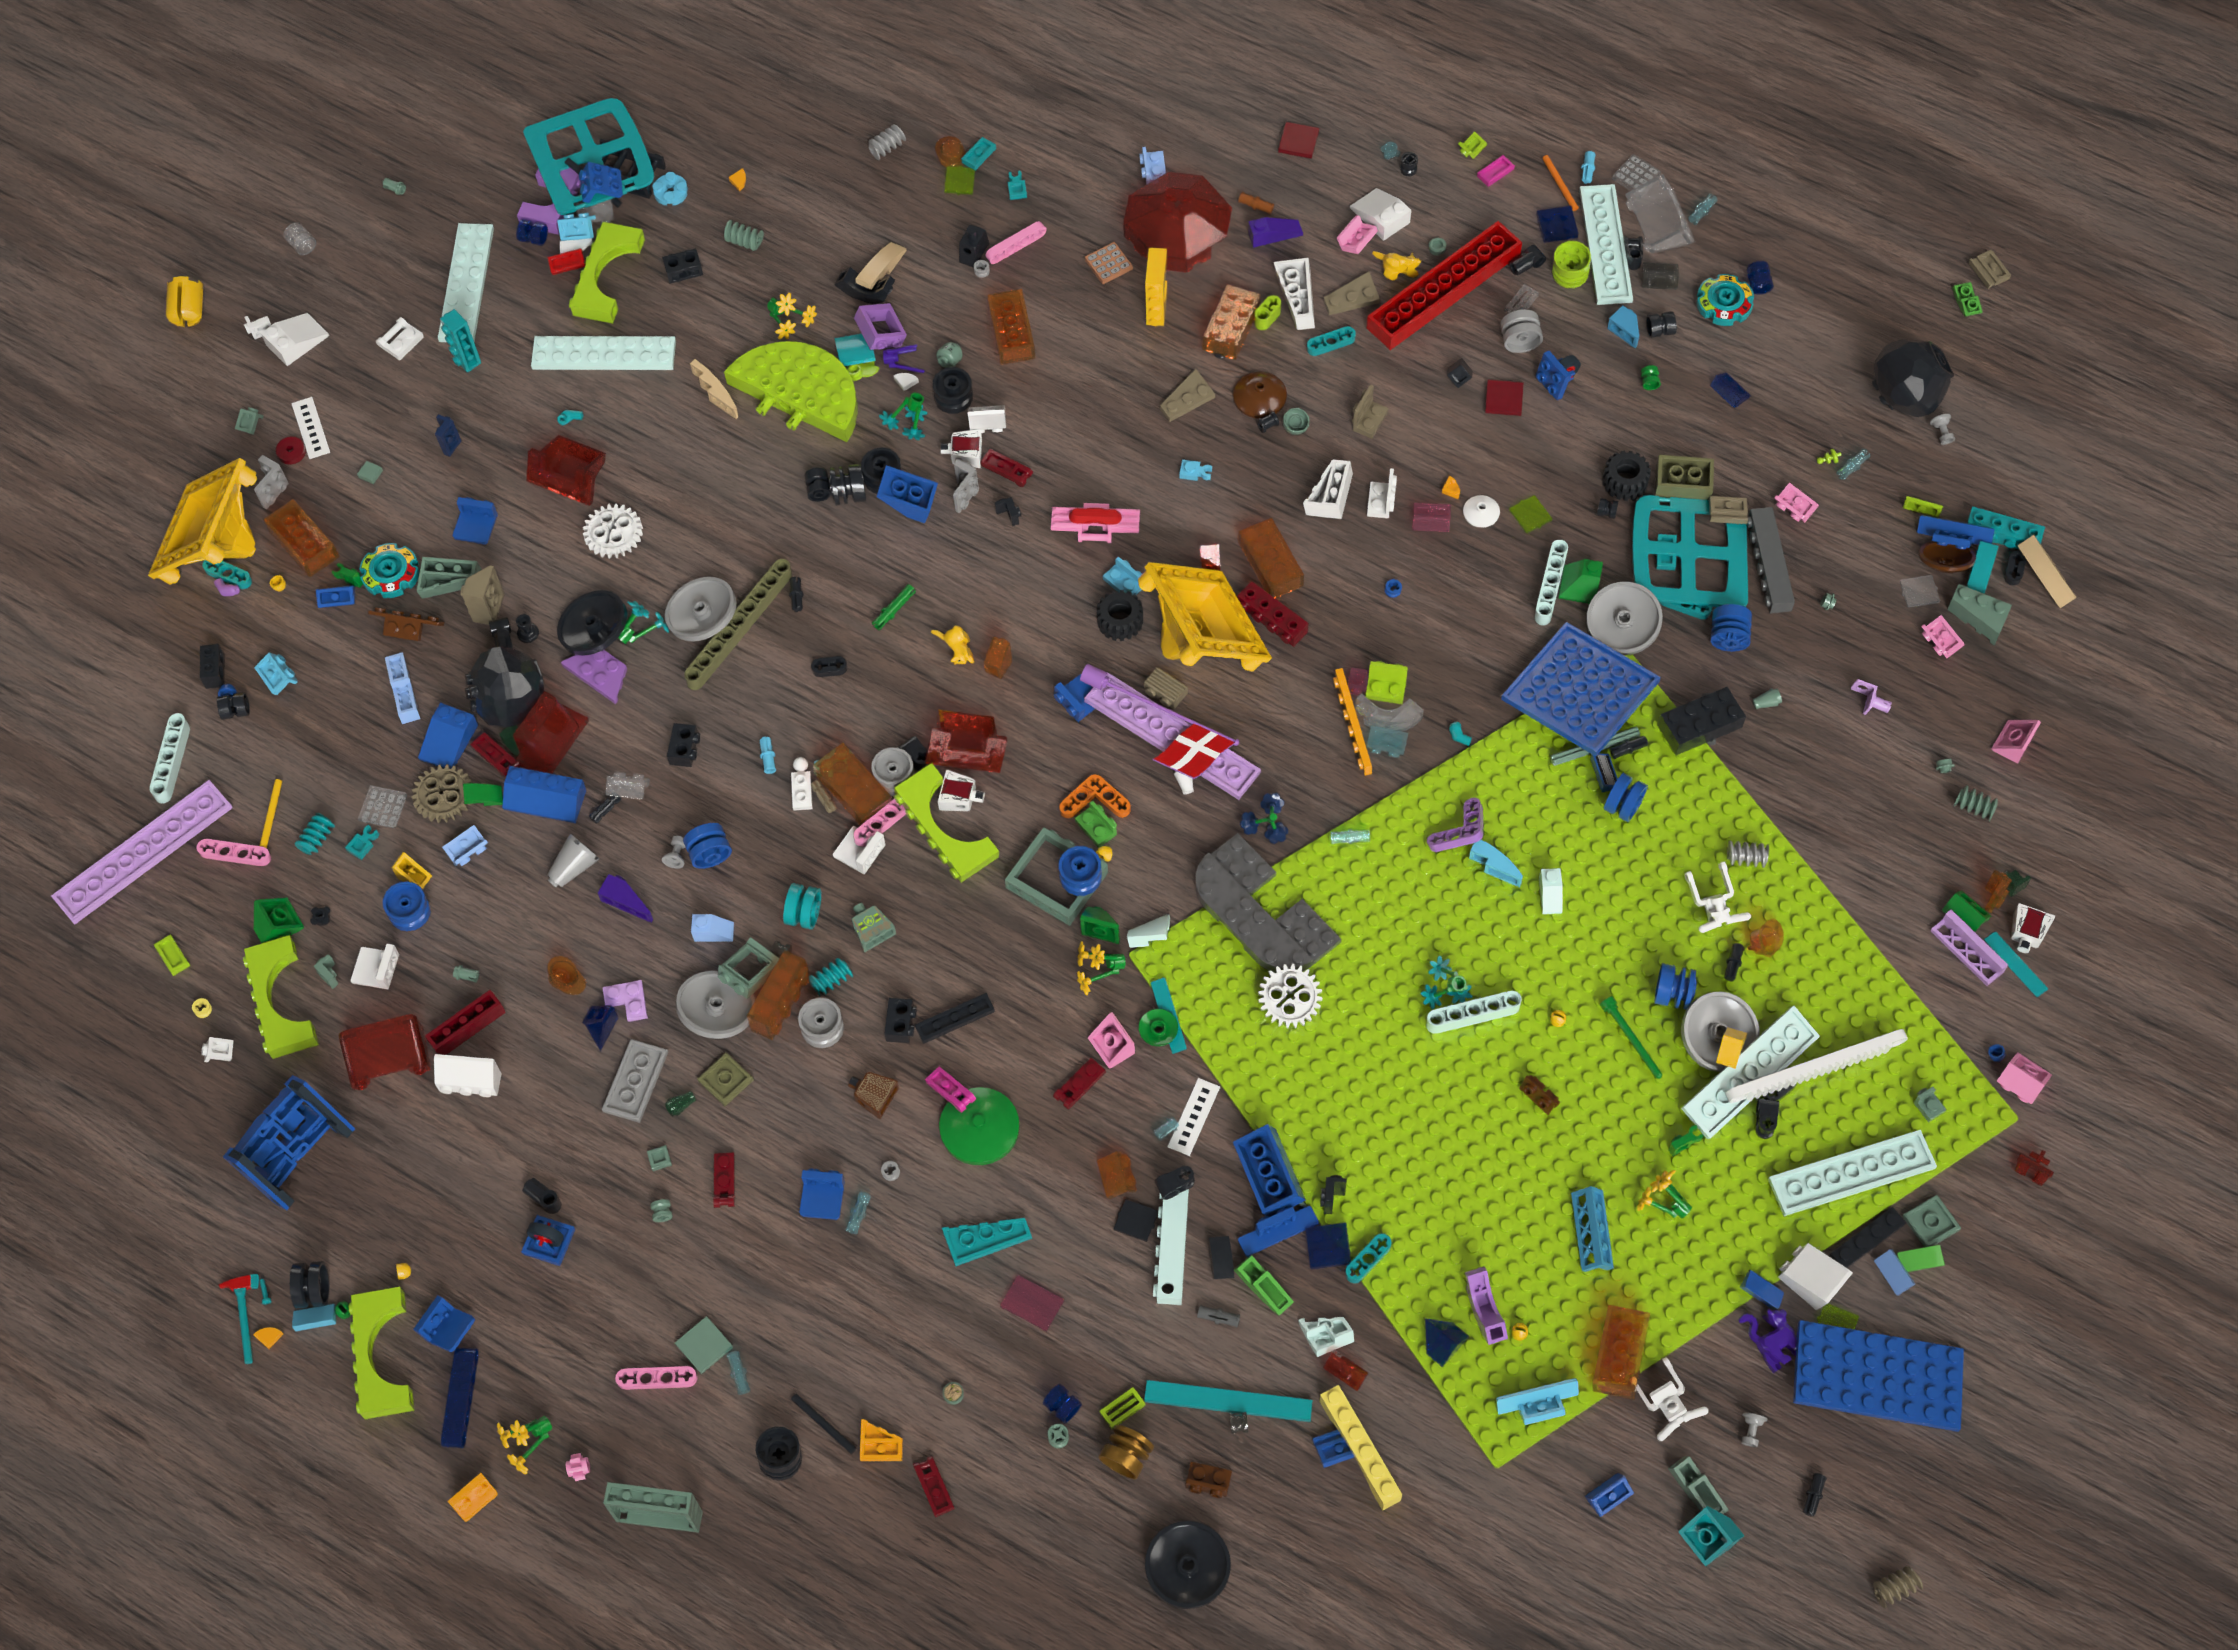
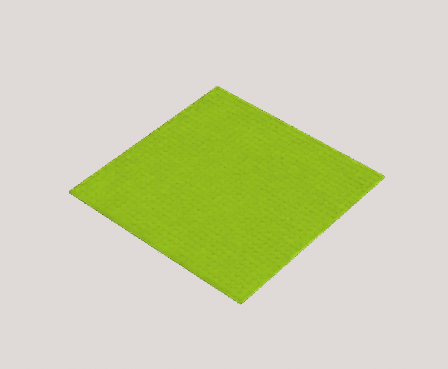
(1436, 1123)

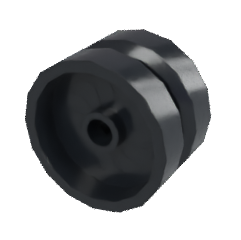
(952, 390)
(874, 464)
(309, 1284)

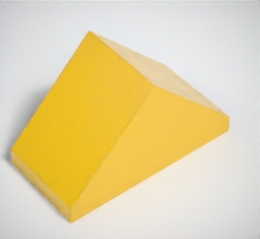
(408, 870)
(1731, 1047)

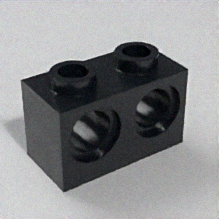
(682, 266)
(212, 666)
(679, 744)
(895, 1020)

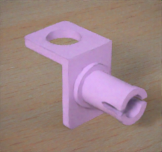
(1872, 700)

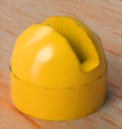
(278, 583)
(1105, 853)
(1556, 1020)
(403, 1271)
(1517, 1334)

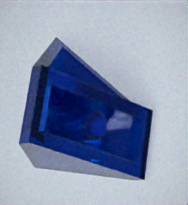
(600, 1022)
(1443, 1340)

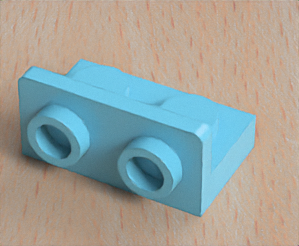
(576, 227)
(1123, 577)
(275, 672)

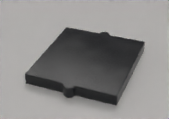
(1136, 1220)

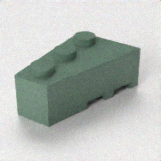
(444, 575)
(1980, 611)

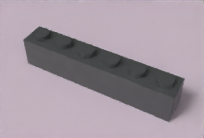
(1770, 560)

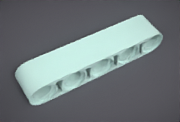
(1551, 589)
(168, 749)
(1480, 1005)

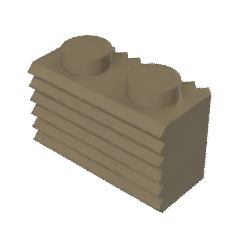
(1165, 688)

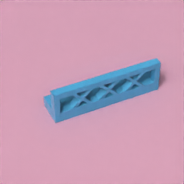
(1596, 1226)

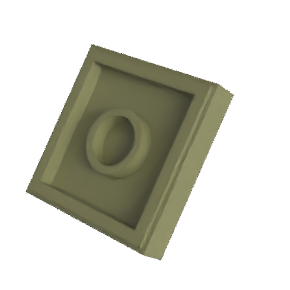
(725, 1079)

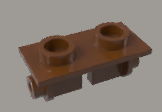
(1534, 1090)

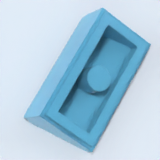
(314, 1317)

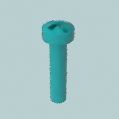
(266, 1300)

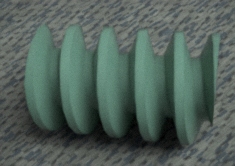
(743, 237)
(1976, 802)

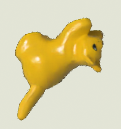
(1396, 264)
(957, 641)

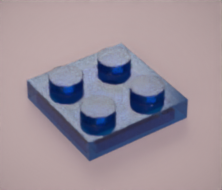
(1557, 224)
(1328, 1246)

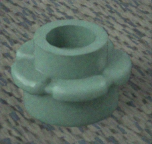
(1828, 601)
(1944, 765)

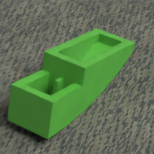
(1263, 1285)

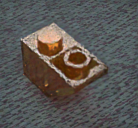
(998, 657)

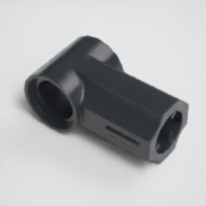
(1530, 258)
(501, 632)
(542, 1195)

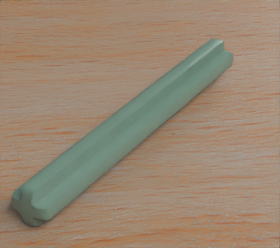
(1578, 752)

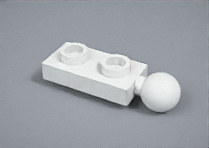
(801, 785)

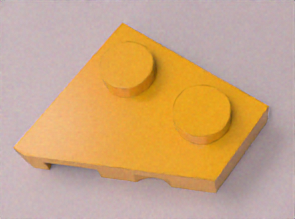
(878, 1444)

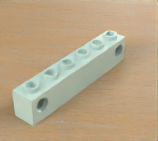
(1171, 1248)

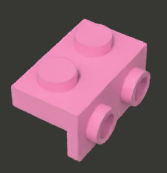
(1356, 235)
(1796, 502)
(1943, 636)

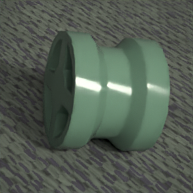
(661, 1210)
(1055, 1432)

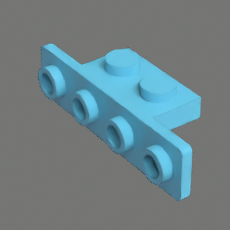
(1540, 1402)

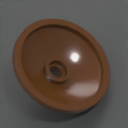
(1256, 401)
(1946, 558)

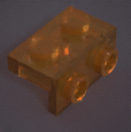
(1998, 887)
(1116, 1174)

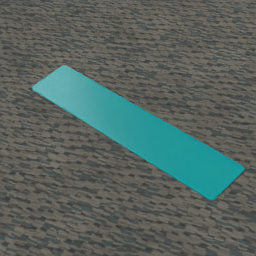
(2016, 964)
(1165, 1002)

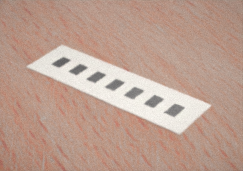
(310, 427)
(1194, 1116)

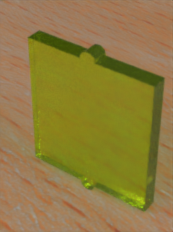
(959, 180)
(1530, 514)
(1837, 1317)

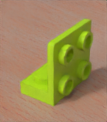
(1386, 682)

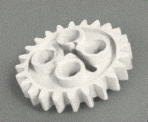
(598, 526)
(1278, 983)

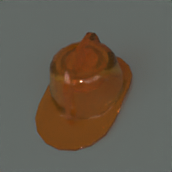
(950, 151)
(1767, 938)
(565, 976)

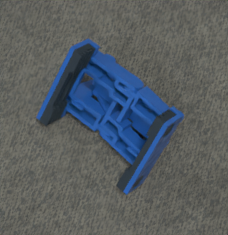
(281, 1116)

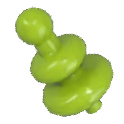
(1833, 456)

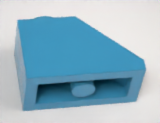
(1625, 325)

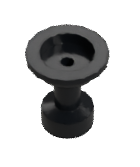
(526, 630)

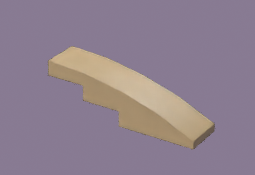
(880, 264)
(716, 391)
(2047, 571)

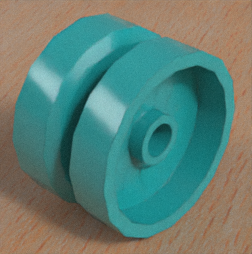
(802, 906)

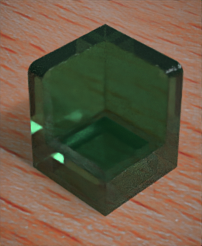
(508, 739)
(2017, 883)

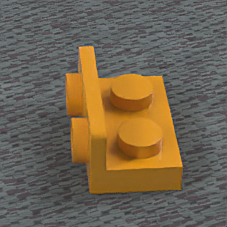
(473, 1497)

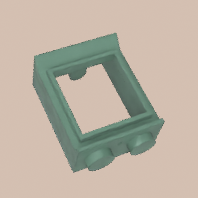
(736, 981)

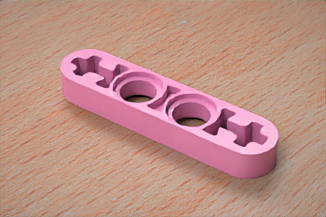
(1016, 242)
(879, 817)
(232, 856)
(656, 1373)

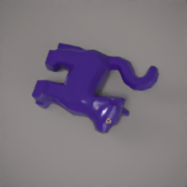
(1773, 1342)

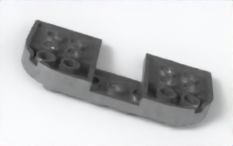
(1225, 890)

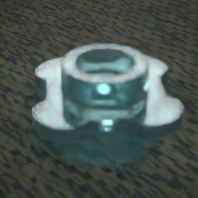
(1390, 146)

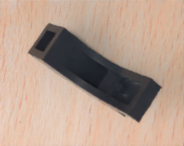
(847, 283)

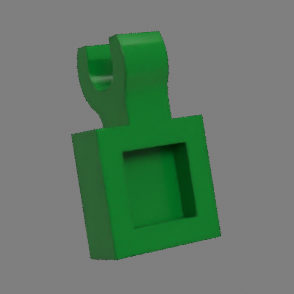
(350, 576)
(1681, 1143)

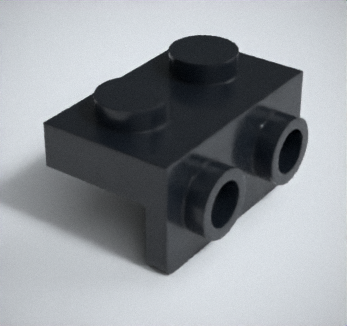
(1334, 1186)

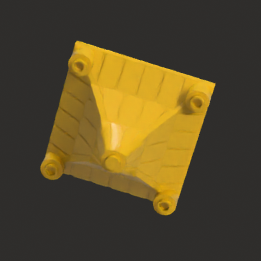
(207, 523)
(1202, 616)

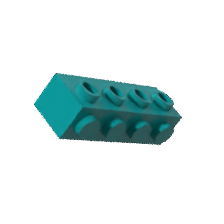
(460, 340)
(2008, 530)

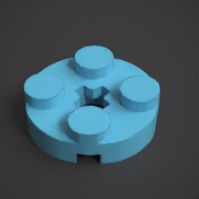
(668, 181)

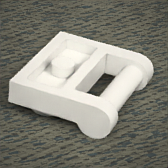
(403, 342)

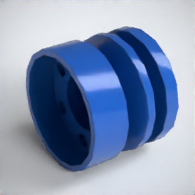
(1731, 627)
(1675, 986)

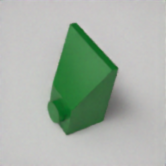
(1580, 580)
(275, 919)
(1099, 925)

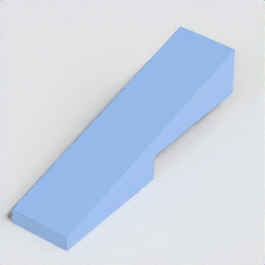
(402, 688)

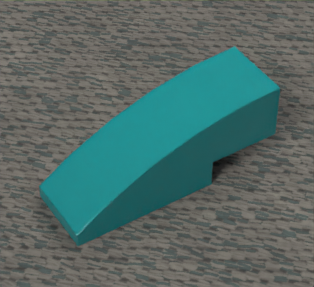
(1983, 566)

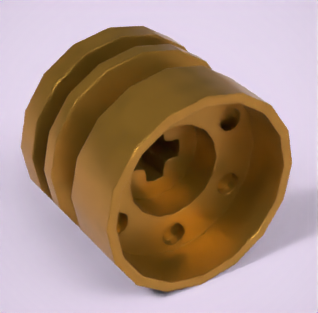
(1127, 1450)

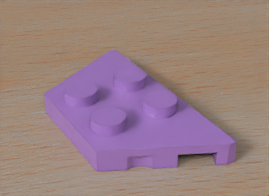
(599, 671)

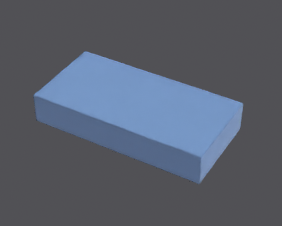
(1894, 1272)

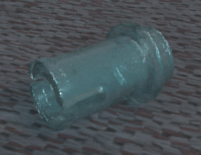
(1166, 1128)

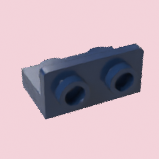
(447, 435)

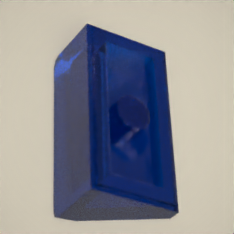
(1729, 389)

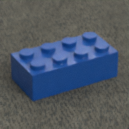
(1269, 1170)

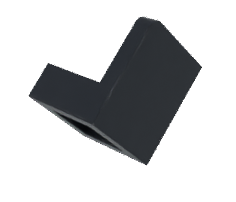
(1459, 373)

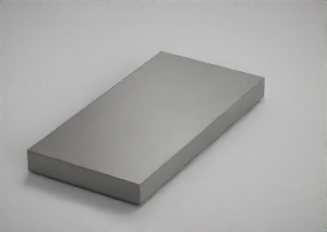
(635, 1080)

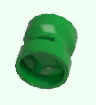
(1650, 377)

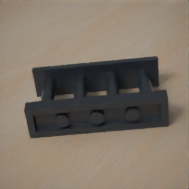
(656, 161)

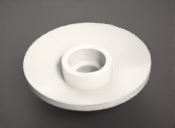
(1481, 517)

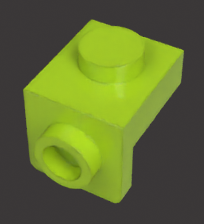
(1472, 145)

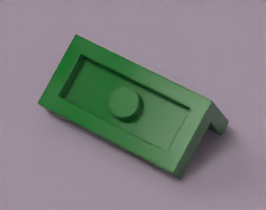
(1967, 910)

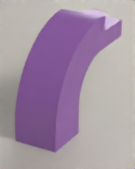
(1483, 1306)

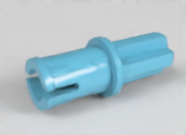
(1588, 167)
(767, 755)

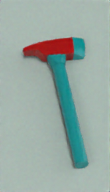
(239, 1286)

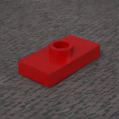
(566, 261)

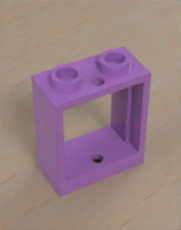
(880, 312)

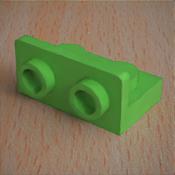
(1097, 824)

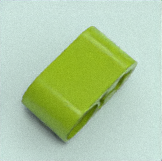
(1269, 310)

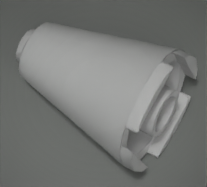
(570, 862)

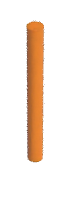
(1560, 182)

